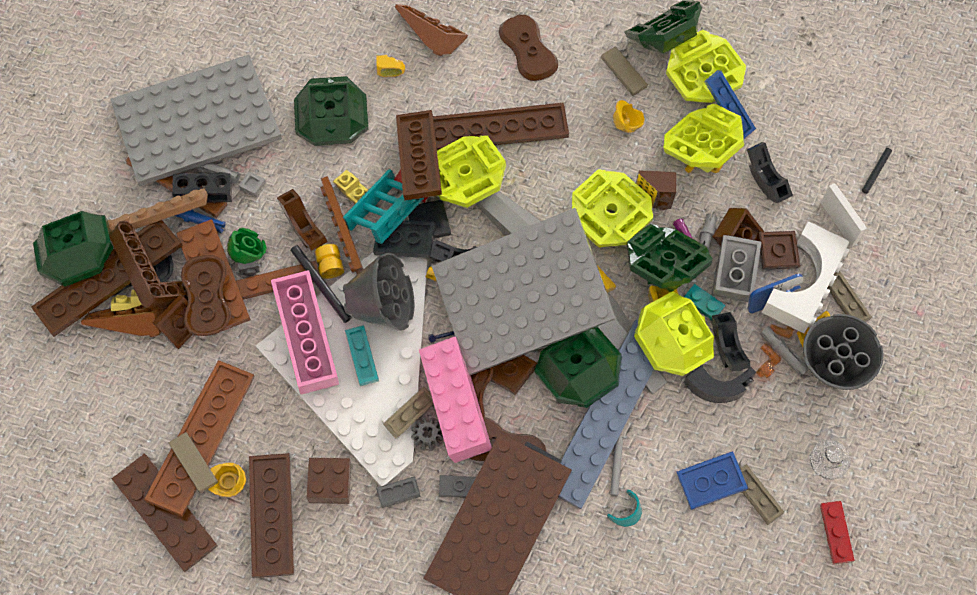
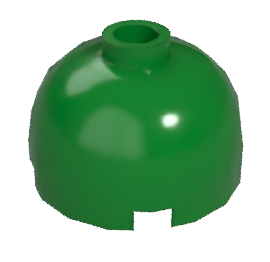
(245, 246)

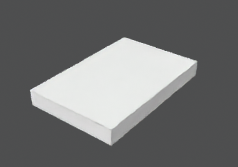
(843, 214)

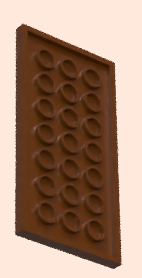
(498, 521)

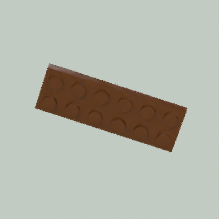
(418, 155)
(271, 515)
(181, 536)

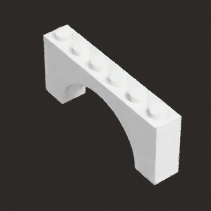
(798, 308)

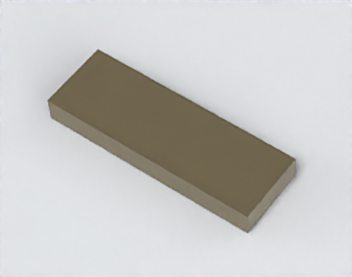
(624, 71)
(847, 298)
(409, 412)
(193, 462)
(760, 497)

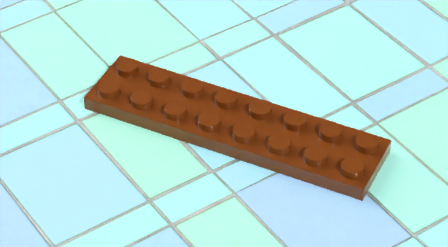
(206, 428)

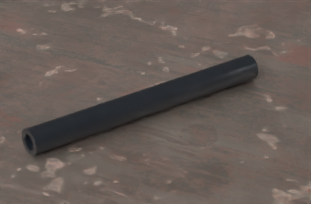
(320, 283)

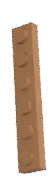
(163, 209)

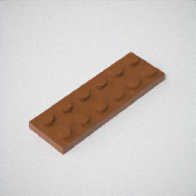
(204, 240)

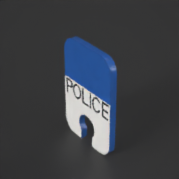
(760, 296)

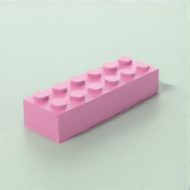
(304, 332)
(455, 400)

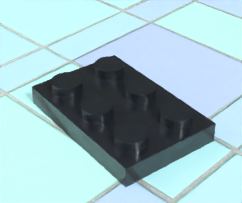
(409, 240)

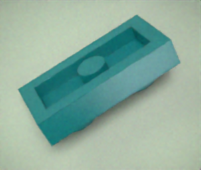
(704, 301)

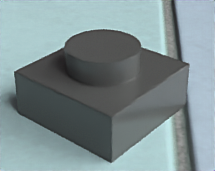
(249, 269)

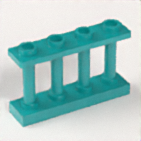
(390, 218)

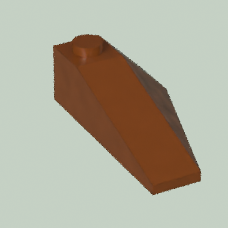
(436, 36)
(131, 321)

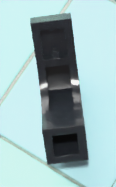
(717, 391)

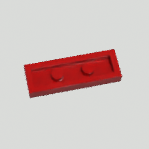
(837, 532)

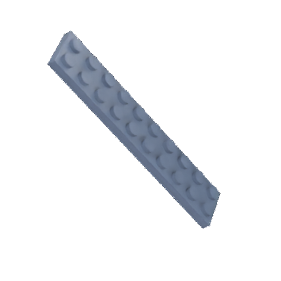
(604, 423)

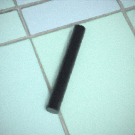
(876, 171)

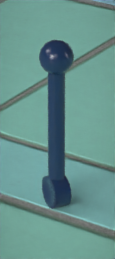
(432, 338)

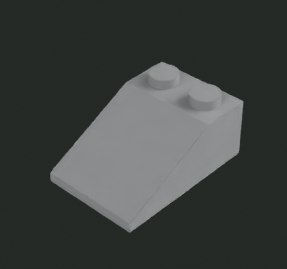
(736, 268)

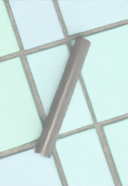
(616, 467)

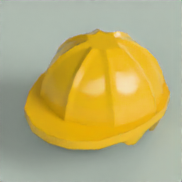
(627, 118)
(230, 479)

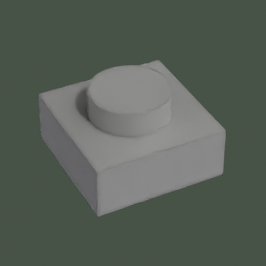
(252, 184)

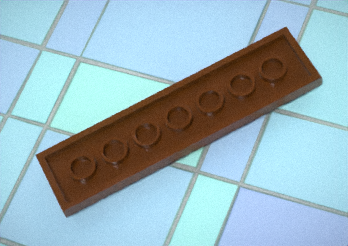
(504, 125)
(74, 301)

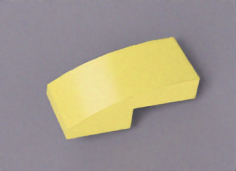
(350, 186)
(122, 302)

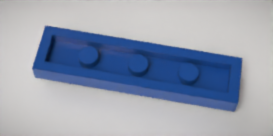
(727, 99)

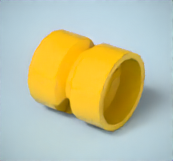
(329, 260)

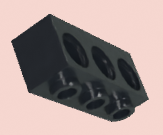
(210, 181)

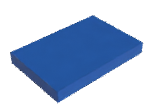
(712, 480)

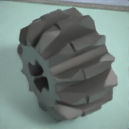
(435, 431)

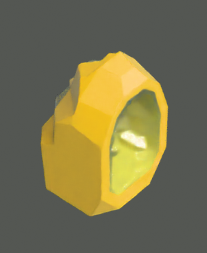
(388, 66)

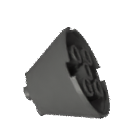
(381, 294)
(843, 352)

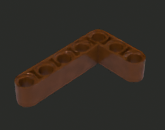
(140, 270)

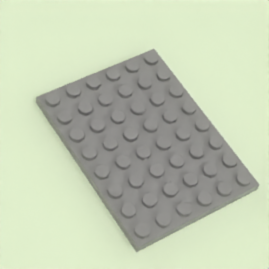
(194, 119)
(523, 292)

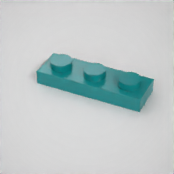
(361, 355)

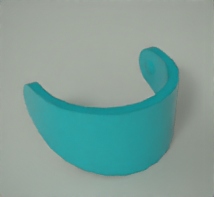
(632, 519)

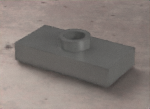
(455, 486)
(398, 492)

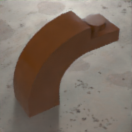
(300, 220)

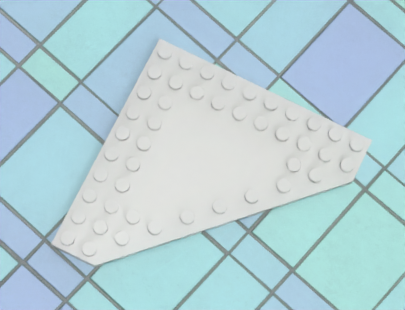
(356, 411)

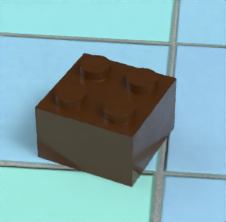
(329, 480)

